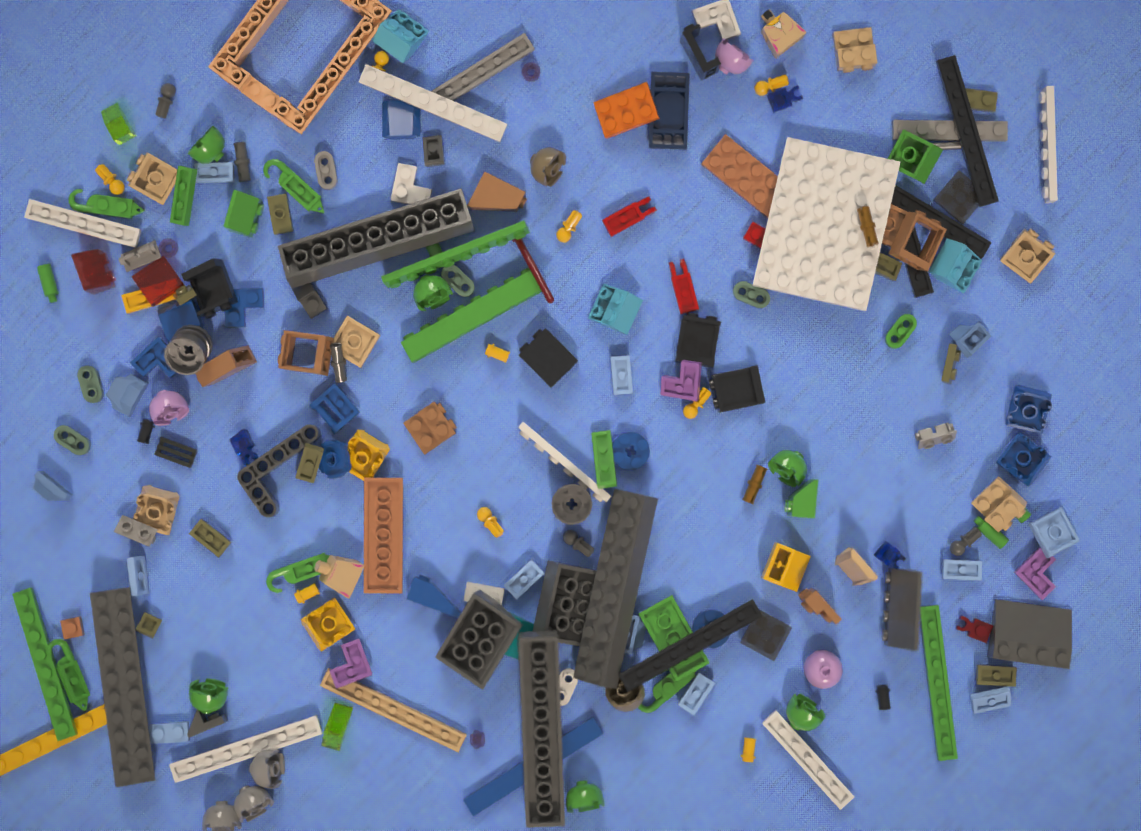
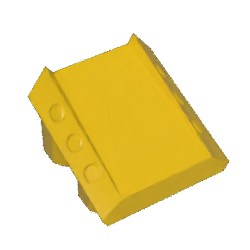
(366, 454)
(327, 624)

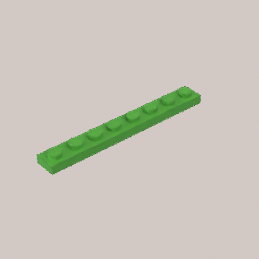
(461, 252)
(45, 664)
(938, 683)

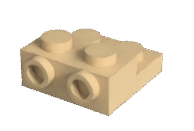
(854, 49)
(153, 178)
(1028, 255)
(1000, 504)

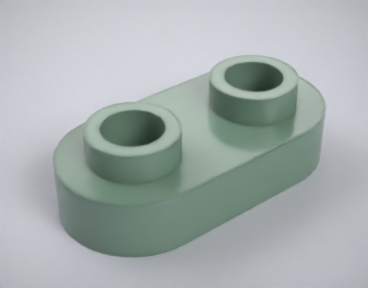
(458, 281)
(751, 294)
(90, 383)
(72, 441)

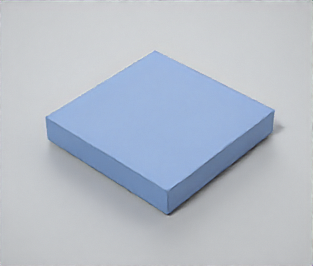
(1054, 532)

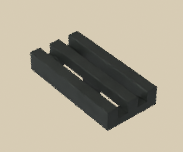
(160, 447)

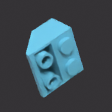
(400, 35)
(955, 265)
(615, 309)

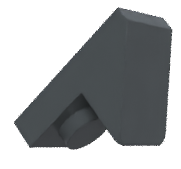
(433, 151)
(309, 299)
(201, 724)

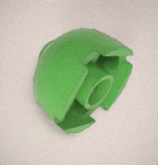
(208, 147)
(431, 292)
(789, 466)
(208, 695)
(803, 714)
(584, 797)

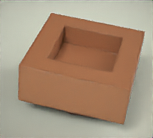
(72, 627)

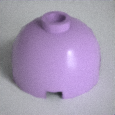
(732, 58)
(167, 406)
(823, 669)

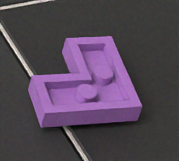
(685, 386)
(1032, 574)
(356, 667)

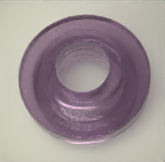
(531, 66)
(162, 247)
(477, 739)

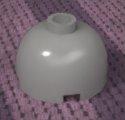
(267, 768)
(251, 802)
(220, 817)

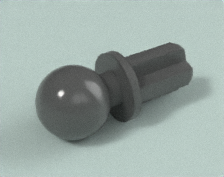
(168, 91)
(571, 538)
(958, 547)

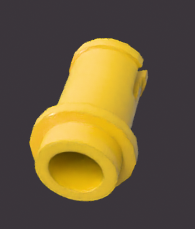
(497, 353)
(306, 593)
(748, 750)

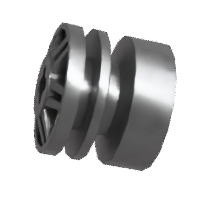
(188, 349)
(563, 511)

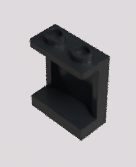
(702, 67)
(211, 287)
(698, 339)
(547, 357)
(737, 389)

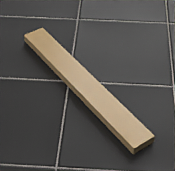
(398, 712)

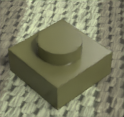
(184, 294)
(148, 625)

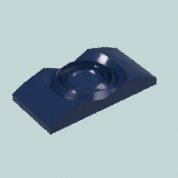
(671, 100)

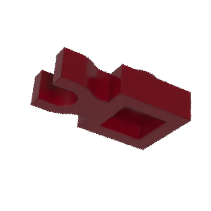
(977, 629)

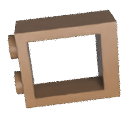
(930, 247)
(322, 358)

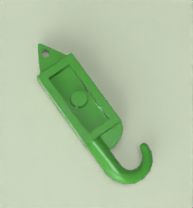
(295, 186)
(106, 205)
(296, 572)
(71, 675)
(665, 690)

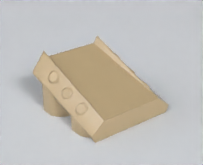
(157, 508)
(855, 567)

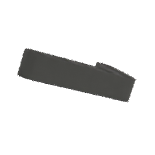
(273, 464)

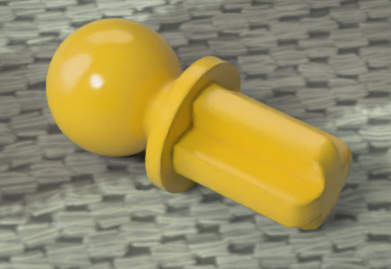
(381, 59)
(763, 87)
(116, 186)
(564, 233)
(691, 410)
(485, 515)

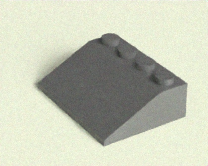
(564, 601)
(902, 608)
(1031, 634)
(479, 639)

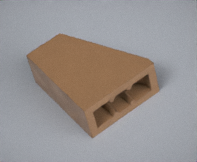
(496, 195)
(225, 365)

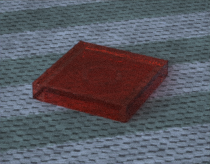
(157, 281)

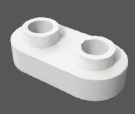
(567, 687)

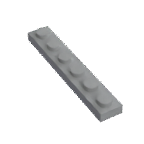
(485, 68)
(945, 130)

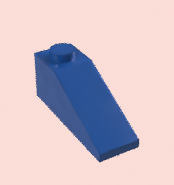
(429, 595)

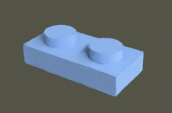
(214, 172)
(621, 375)
(961, 569)
(137, 575)
(524, 579)
(696, 693)
(991, 700)
(169, 732)

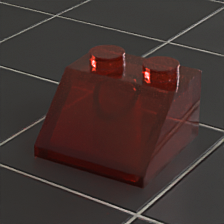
(94, 271)

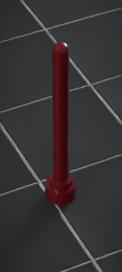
(534, 270)

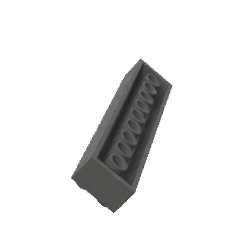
(375, 238)
(615, 588)
(122, 686)
(541, 728)

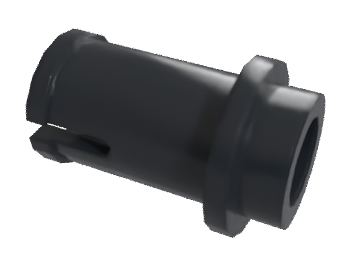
(145, 431)
(883, 697)

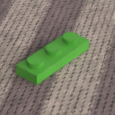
(183, 195)
(604, 459)

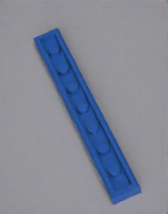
(514, 777)

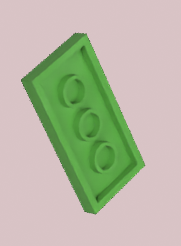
(666, 626)

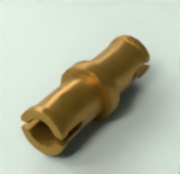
(867, 226)
(754, 484)

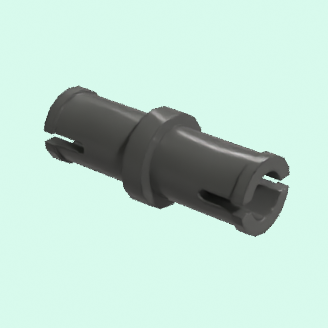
(242, 161)
(338, 362)

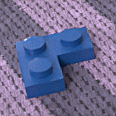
(246, 299)
(151, 357)

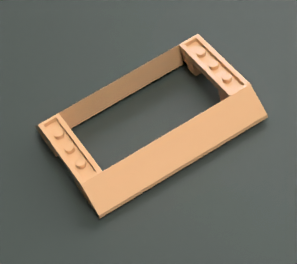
(250, 31)

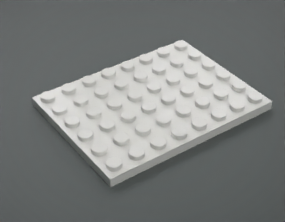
(814, 225)

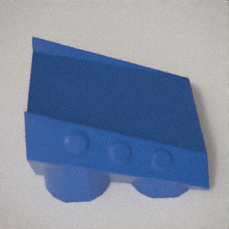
(400, 120)
(175, 316)
(1029, 409)
(1024, 459)

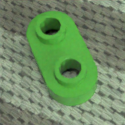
(901, 332)

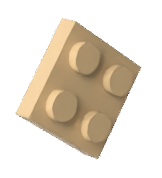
(356, 341)

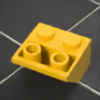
(785, 567)

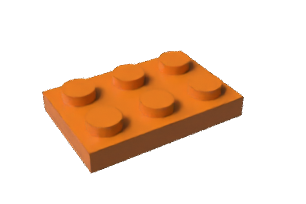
(626, 110)

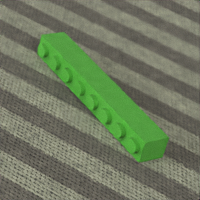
(471, 316)

